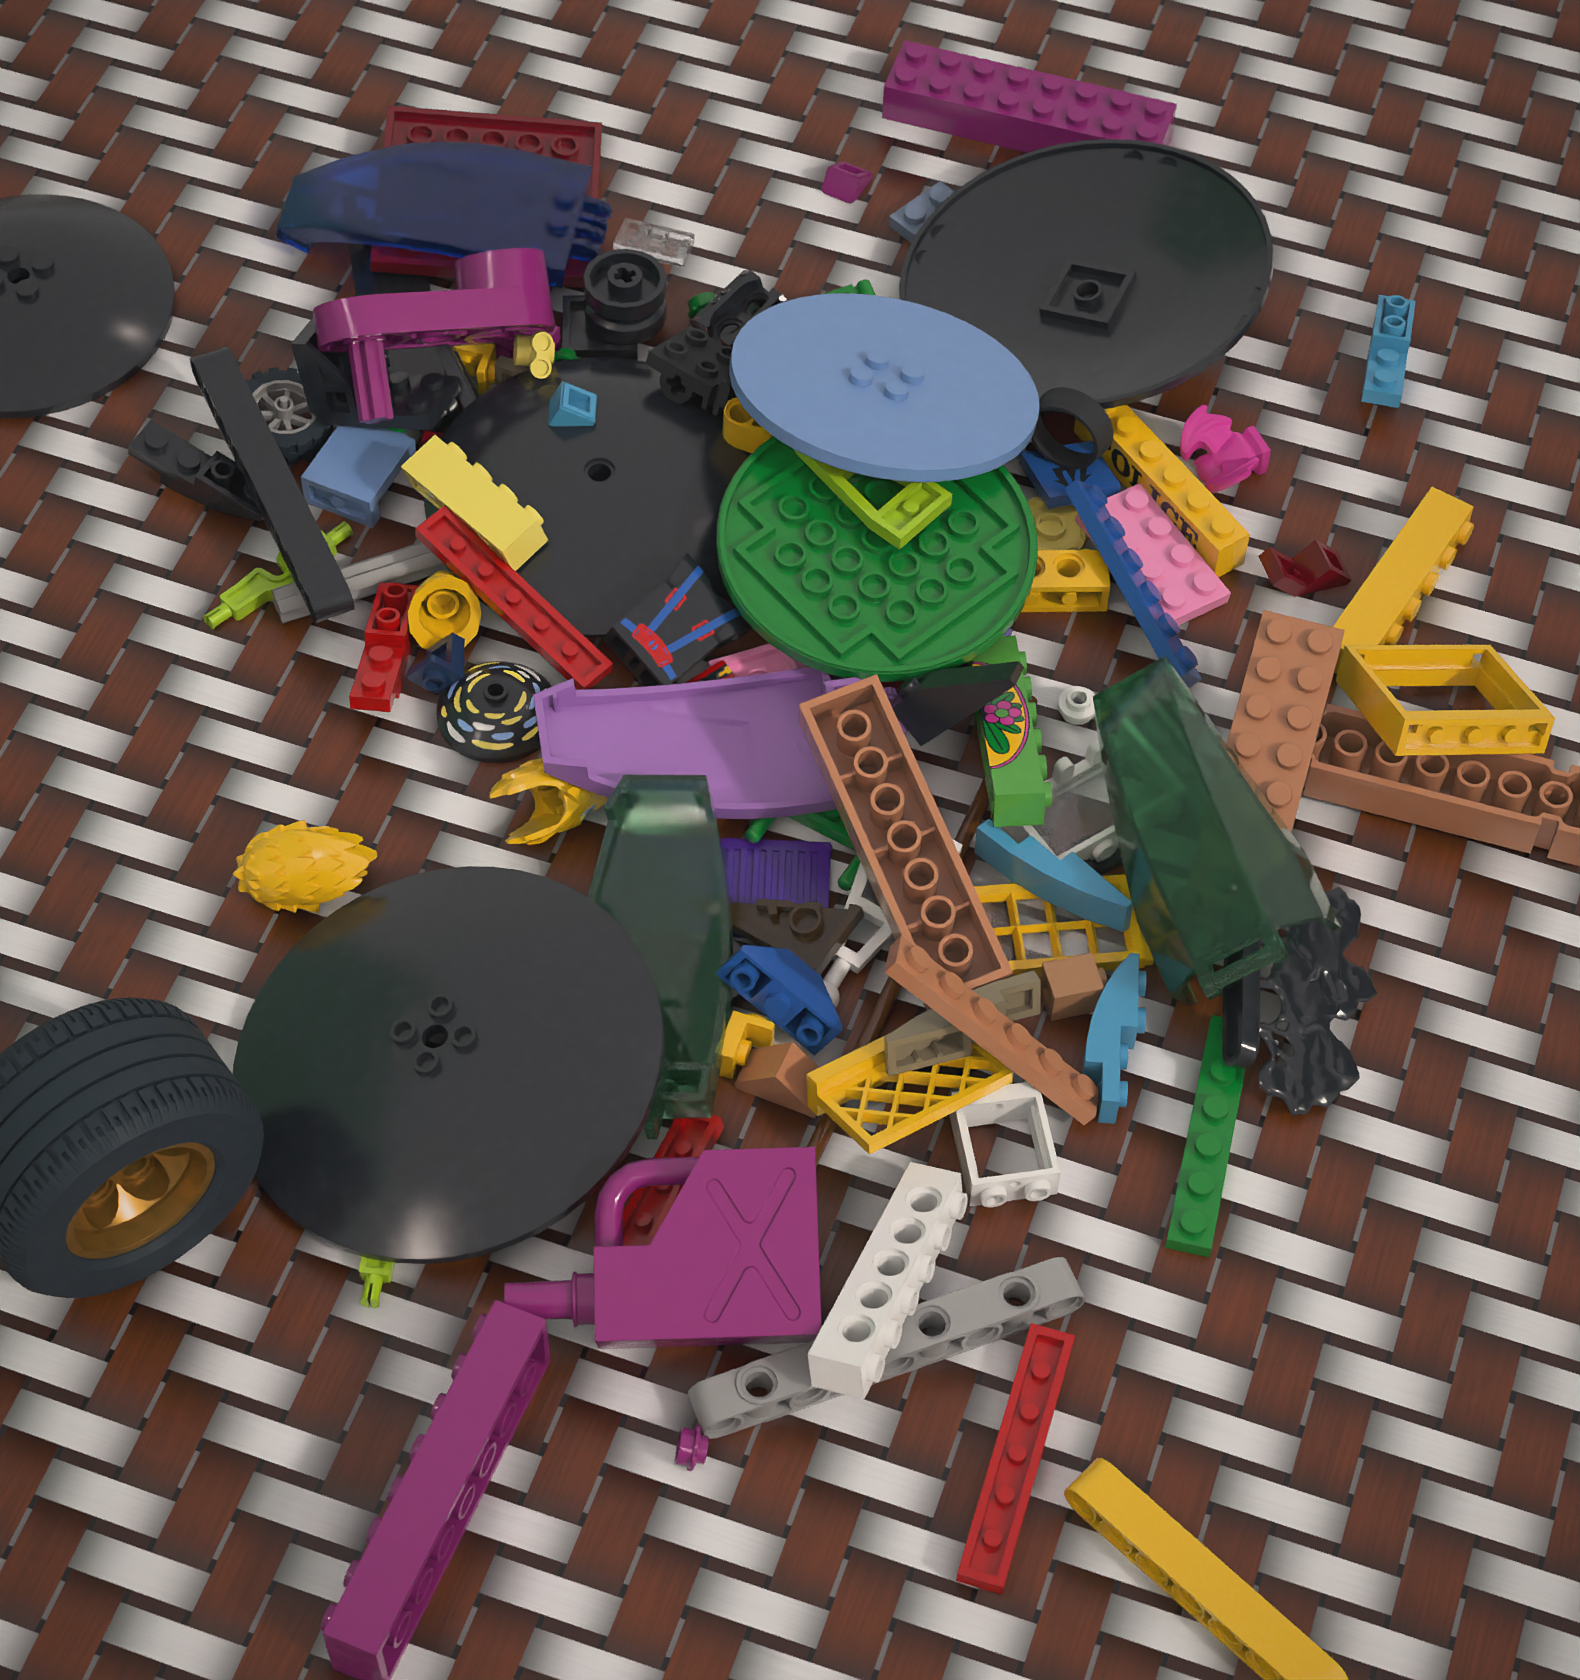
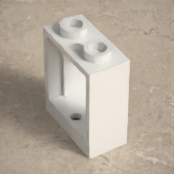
(1007, 1104)

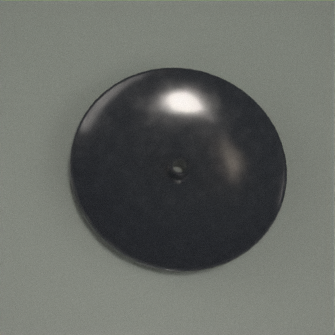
(612, 495)

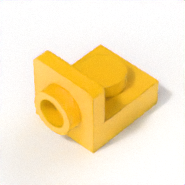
(480, 363)
(740, 1035)

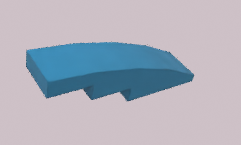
(1062, 882)

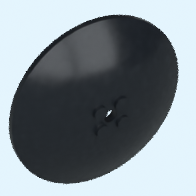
(89, 303)

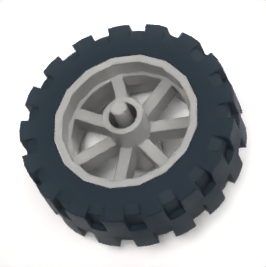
(278, 392)

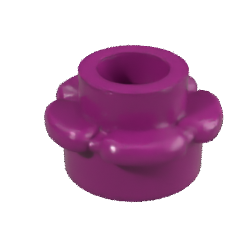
(691, 1447)

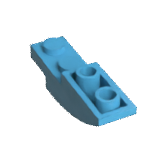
(1388, 351)
(1114, 1032)

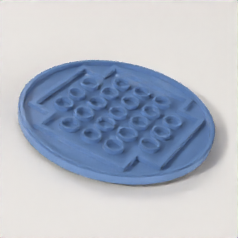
(884, 387)

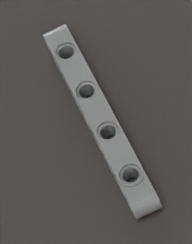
(964, 1318)

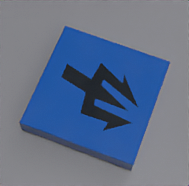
(1052, 479)

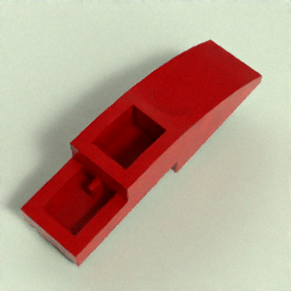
(385, 649)

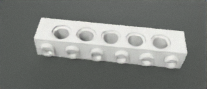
(887, 1281)

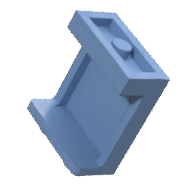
(356, 471)

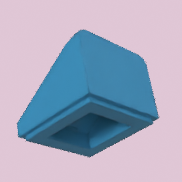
(572, 406)

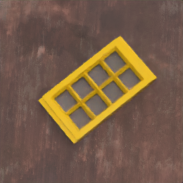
(1040, 932)

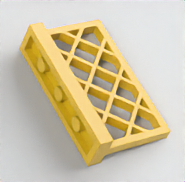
(864, 1069)

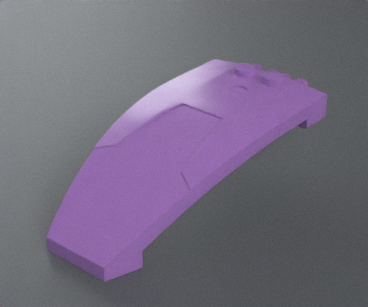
(729, 729)

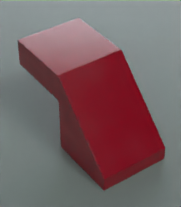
(1307, 572)

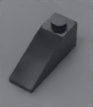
(949, 695)

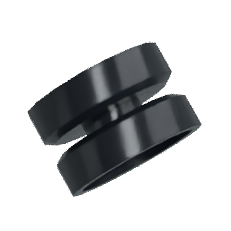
(625, 296)

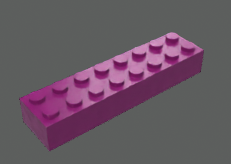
(1013, 103)
(437, 1494)

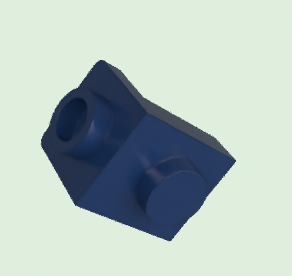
(441, 666)

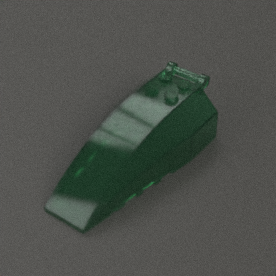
(1197, 837)

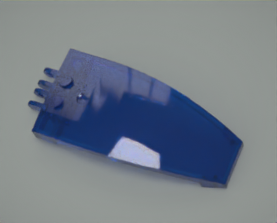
(450, 203)

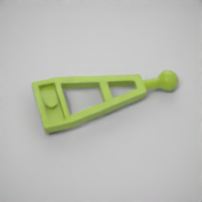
(900, 517)

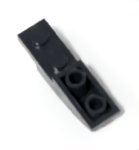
(193, 473)

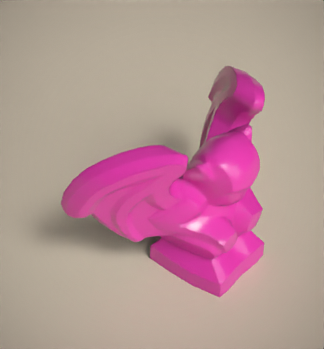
(1229, 453)

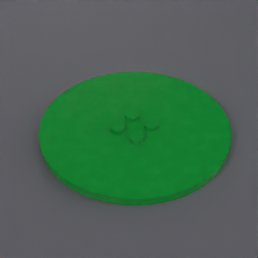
(852, 600)

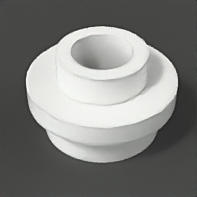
(1076, 713)

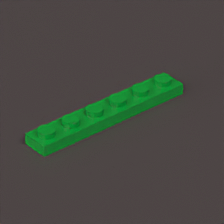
(1206, 1149)

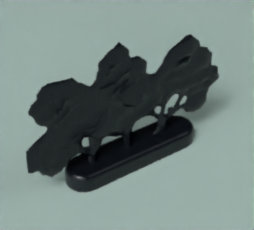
(1313, 990)

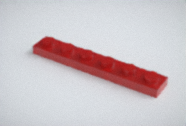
(513, 599)
(1015, 1459)

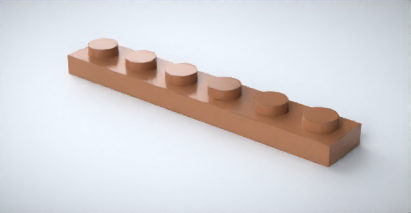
(992, 1030)

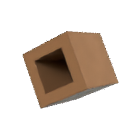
(1071, 986)

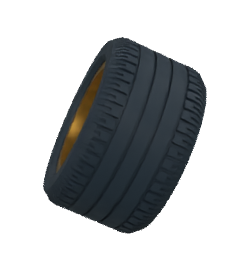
(117, 1146)

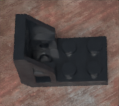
(330, 396)

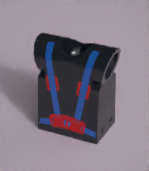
(675, 627)

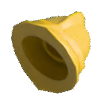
(442, 607)

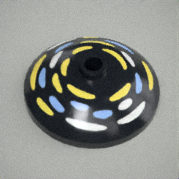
(489, 725)

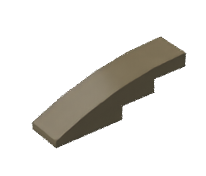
(934, 1040)

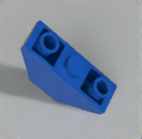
(784, 992)

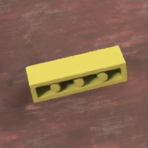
(468, 491)

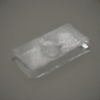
(661, 242)

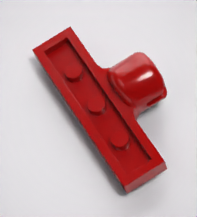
(652, 1203)

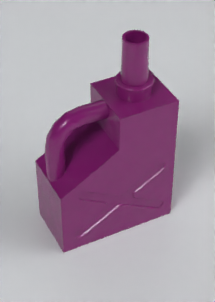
(723, 1269)

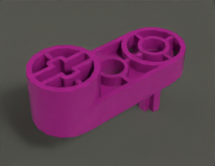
(495, 299)

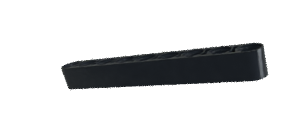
(272, 485)

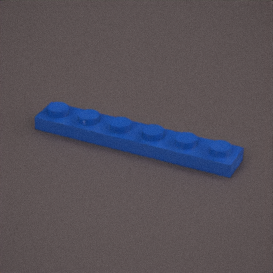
(1126, 569)

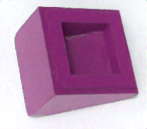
(845, 181)

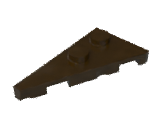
(803, 928)

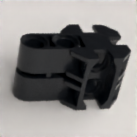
(735, 307)

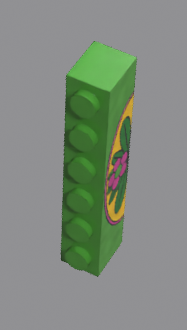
(1012, 746)

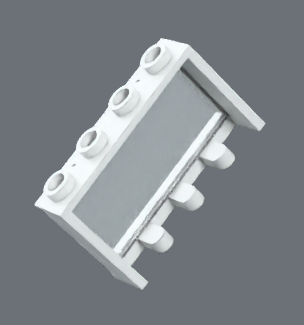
(1079, 811)

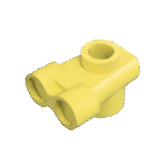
(535, 352)

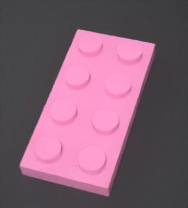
(1168, 558)

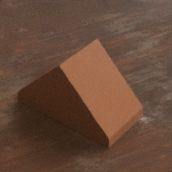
(778, 1076)

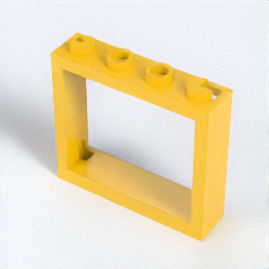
(1514, 727)

